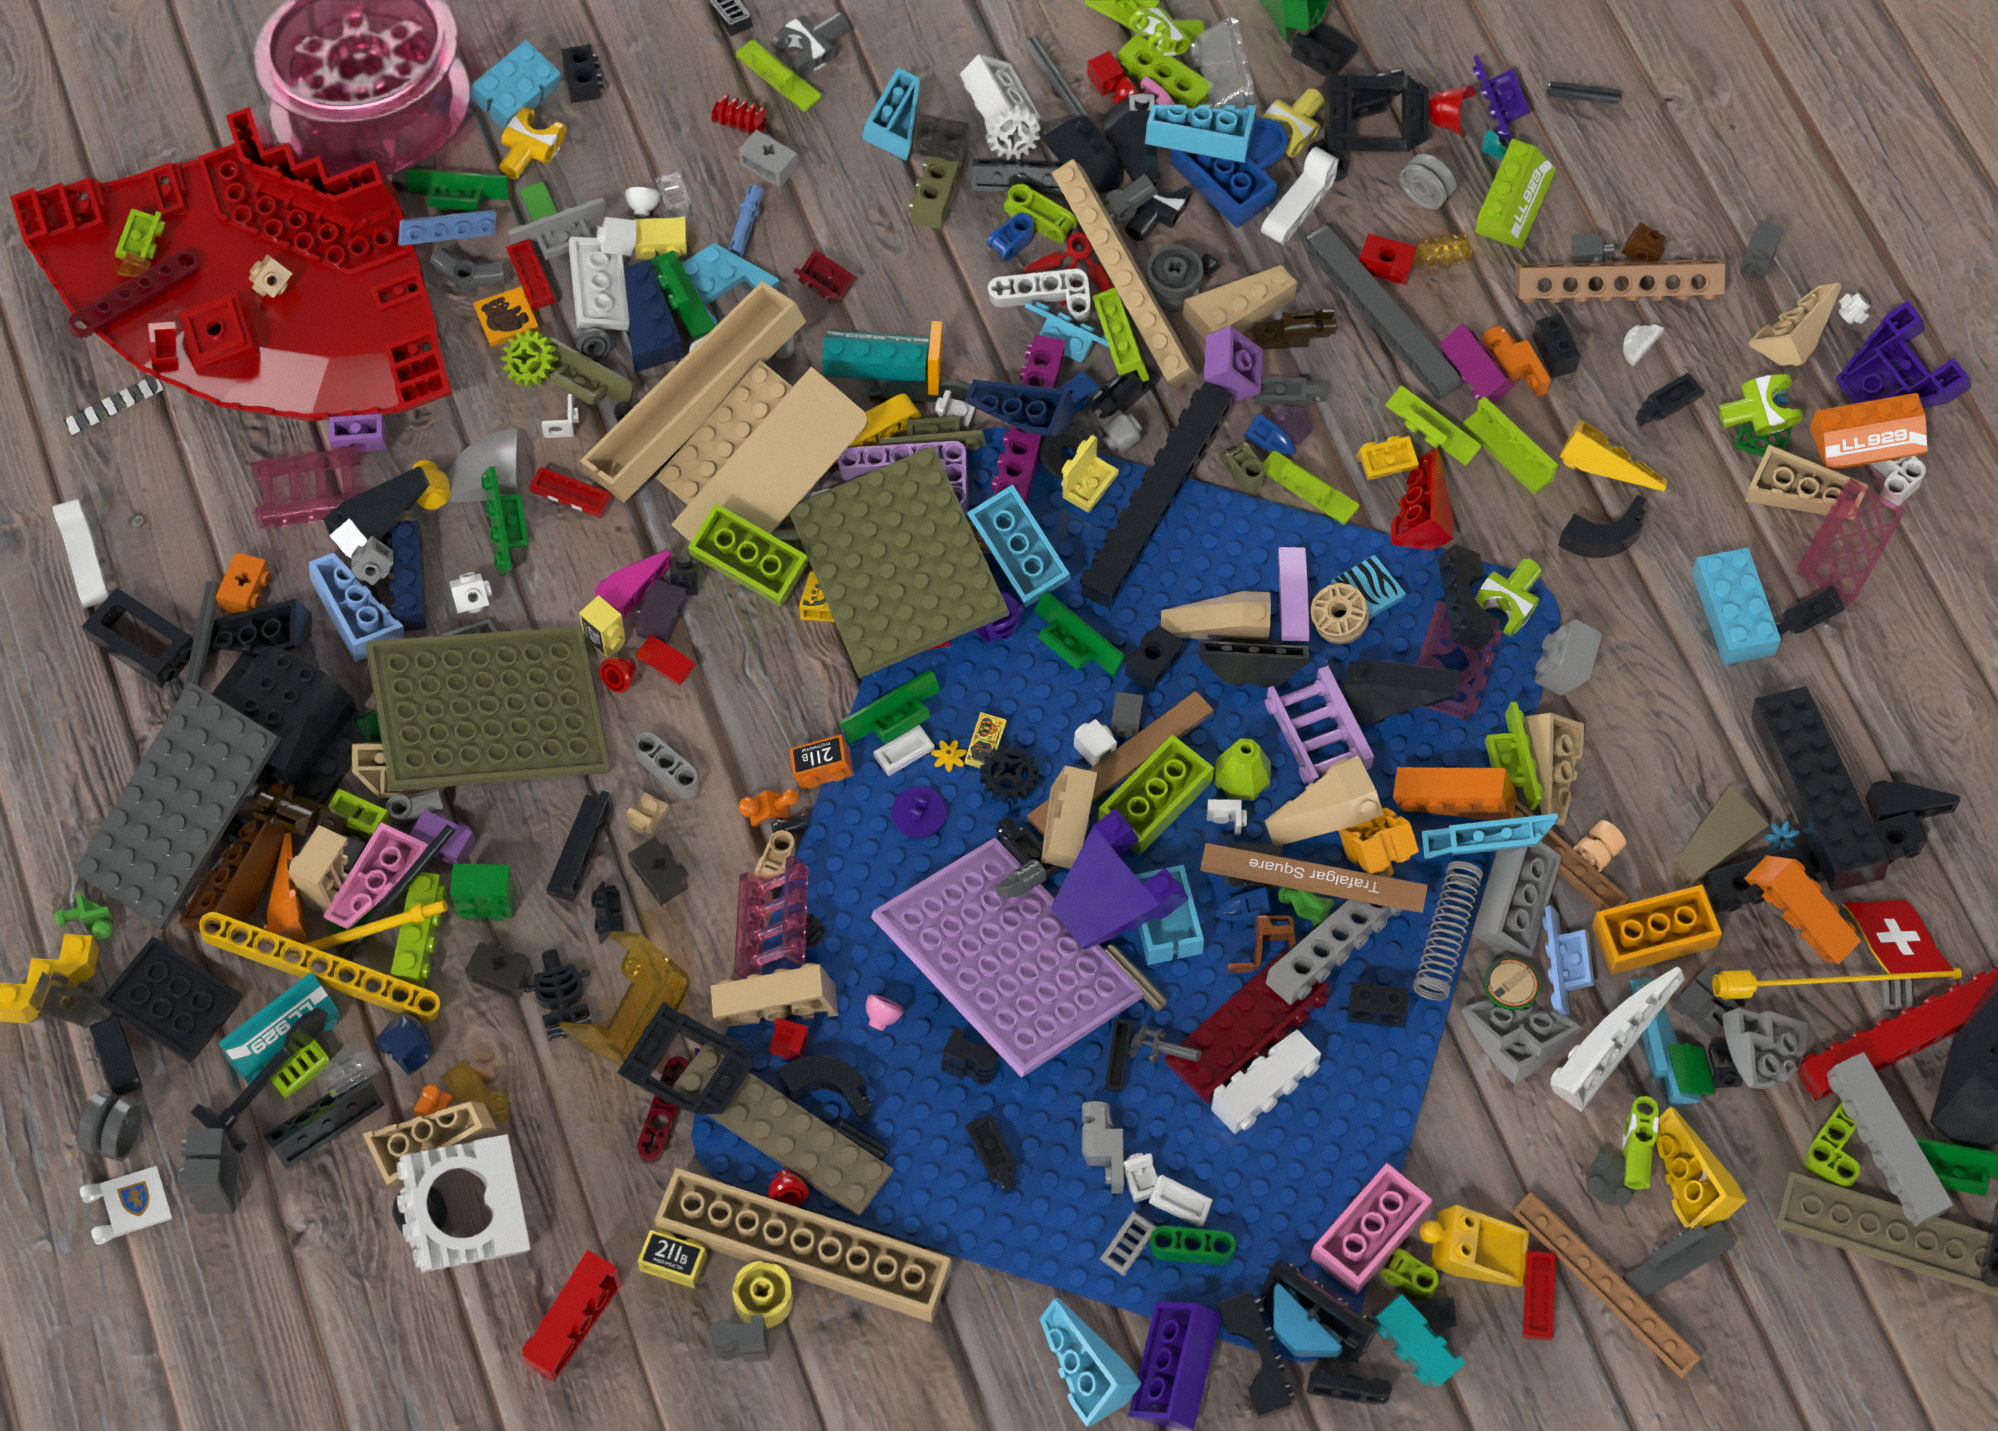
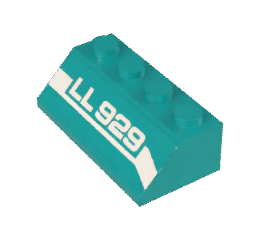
(875, 356)
(264, 1034)

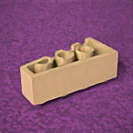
(1240, 302)
(1796, 484)

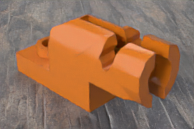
(1517, 359)

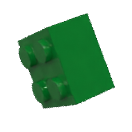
(482, 891)

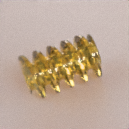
(1443, 250)

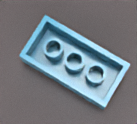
(1019, 545)
(1736, 606)

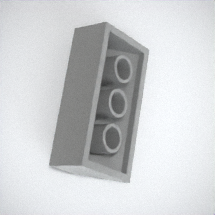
(1517, 898)

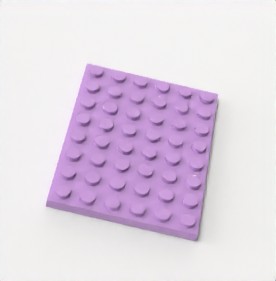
(1006, 959)

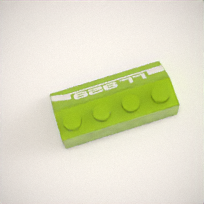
(1515, 195)

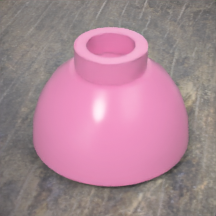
(882, 1011)

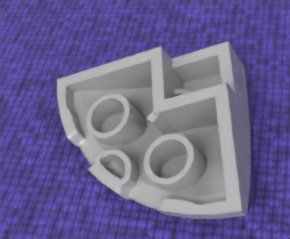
(496, 450)
(1521, 1038)
(1764, 1045)

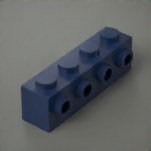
(408, 576)

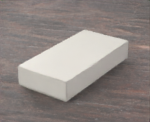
(903, 750)
(1180, 1201)

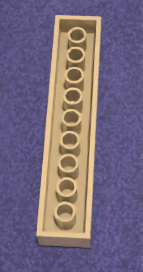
(804, 1244)

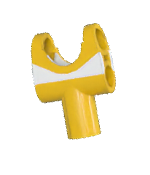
(529, 143)

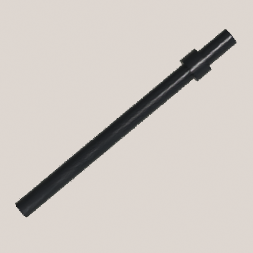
(400, 887)

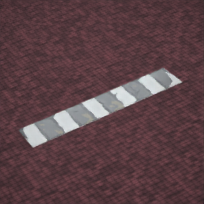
(113, 404)

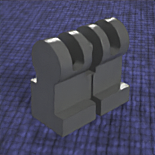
(1699, 1004)
(743, 1340)

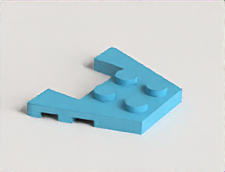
(719, 270)

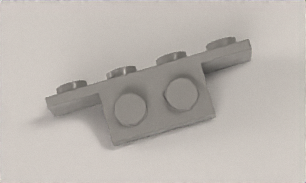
(555, 231)

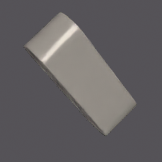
(671, 776)

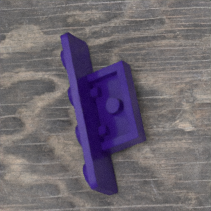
(1505, 97)

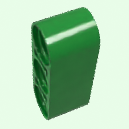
(1180, 1253)

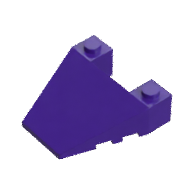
(1891, 369)
(1104, 894)

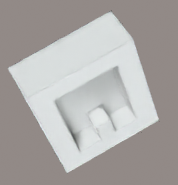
(950, 407)
(1227, 810)

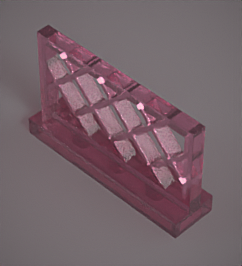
(1829, 529)

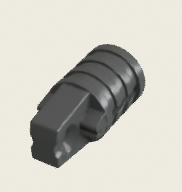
(1021, 880)

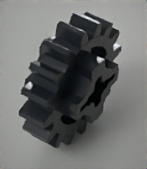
(1012, 764)

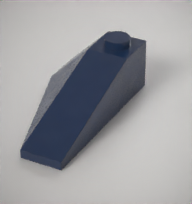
(1024, 407)

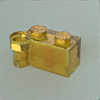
(466, 1087)

